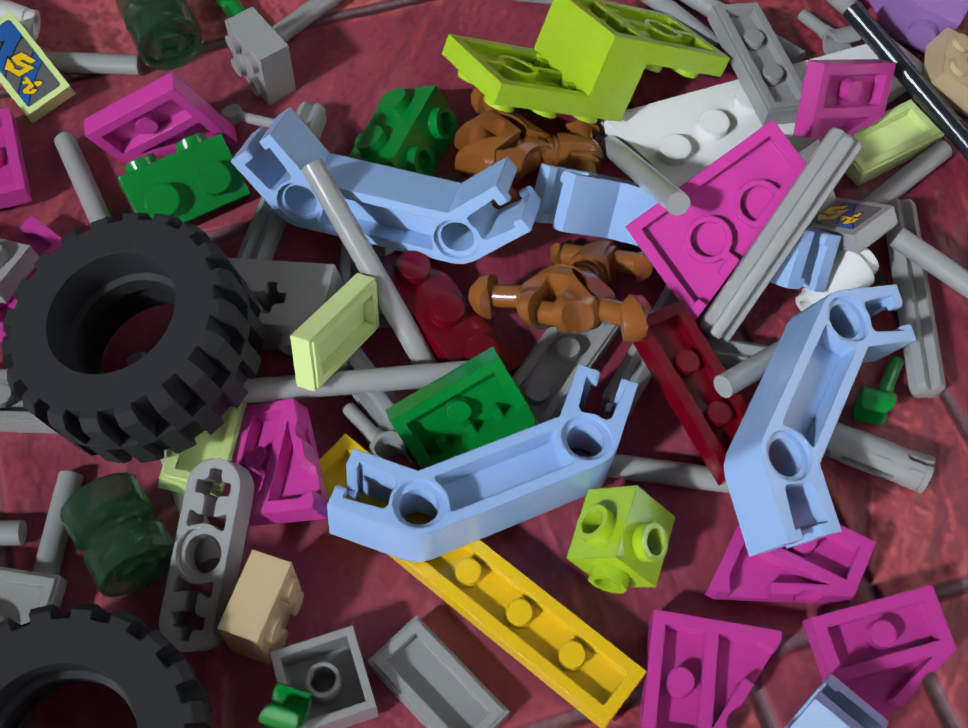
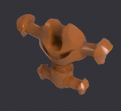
(503, 134)
(572, 291)

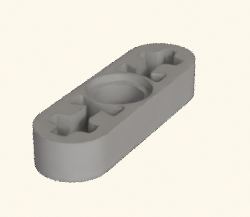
(190, 531)

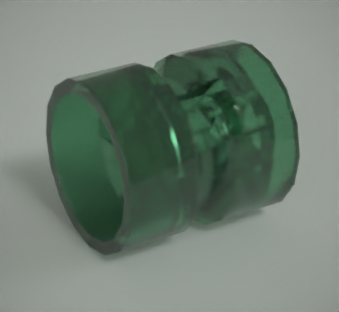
(162, 31)
(118, 533)

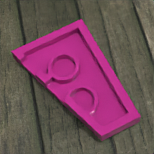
(725, 216)

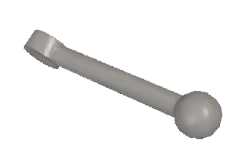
(234, 115)

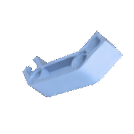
(390, 204)
(605, 204)
(790, 420)
(485, 486)

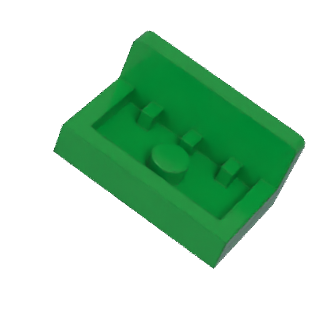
(408, 130)
(186, 182)
(461, 411)

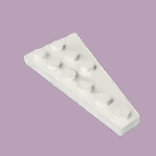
(699, 127)

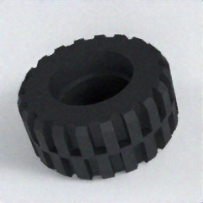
(89, 293)
(100, 649)

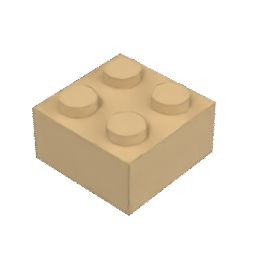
(948, 68)
(261, 607)

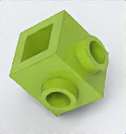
(621, 538)

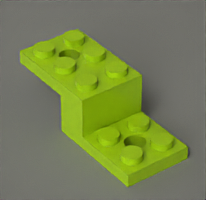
(583, 60)

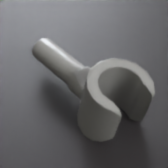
(832, 39)
(381, 443)

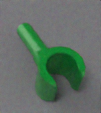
(873, 404)
(287, 708)

